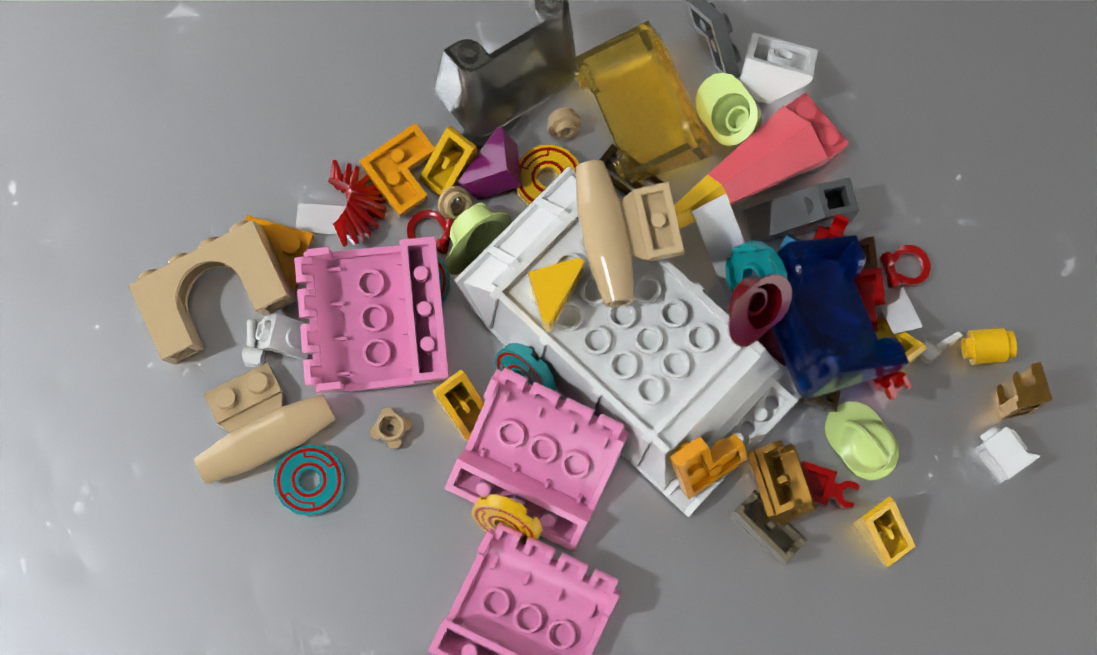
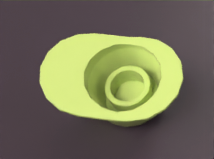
(727, 109)
(473, 234)
(862, 440)

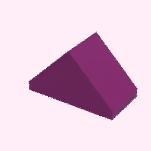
(494, 167)

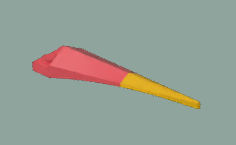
(783, 147)

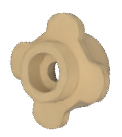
(394, 437)

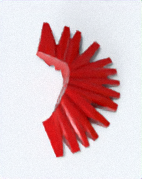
(362, 204)

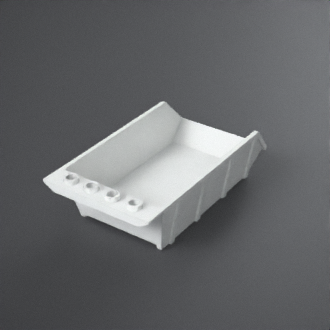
(650, 364)

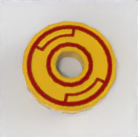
(537, 161)
(502, 509)

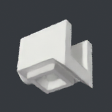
(1004, 452)

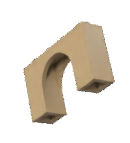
(165, 292)

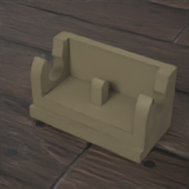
(776, 539)

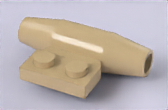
(617, 230)
(257, 424)

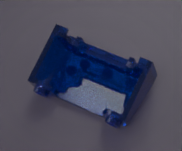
(827, 327)

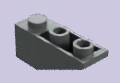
(802, 210)

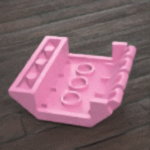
(372, 317)
(539, 454)
(526, 602)

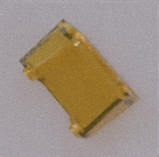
(643, 104)

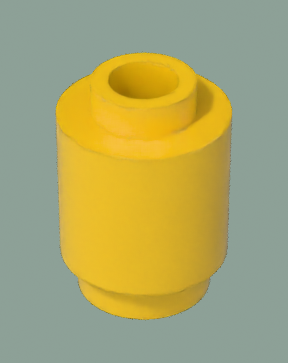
(989, 346)

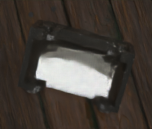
(502, 85)

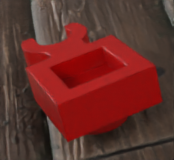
(823, 486)

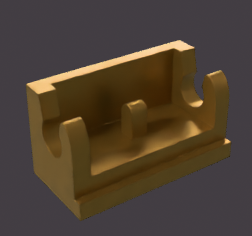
(1030, 393)
(781, 482)

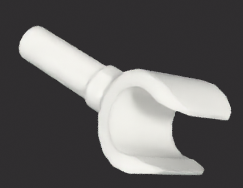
(933, 351)
(252, 356)

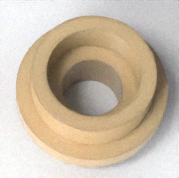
(563, 123)
(463, 202)

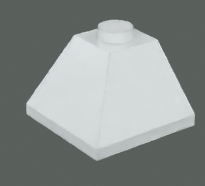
(776, 68)

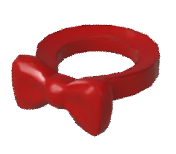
(441, 244)
(893, 278)

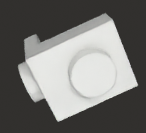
(280, 335)

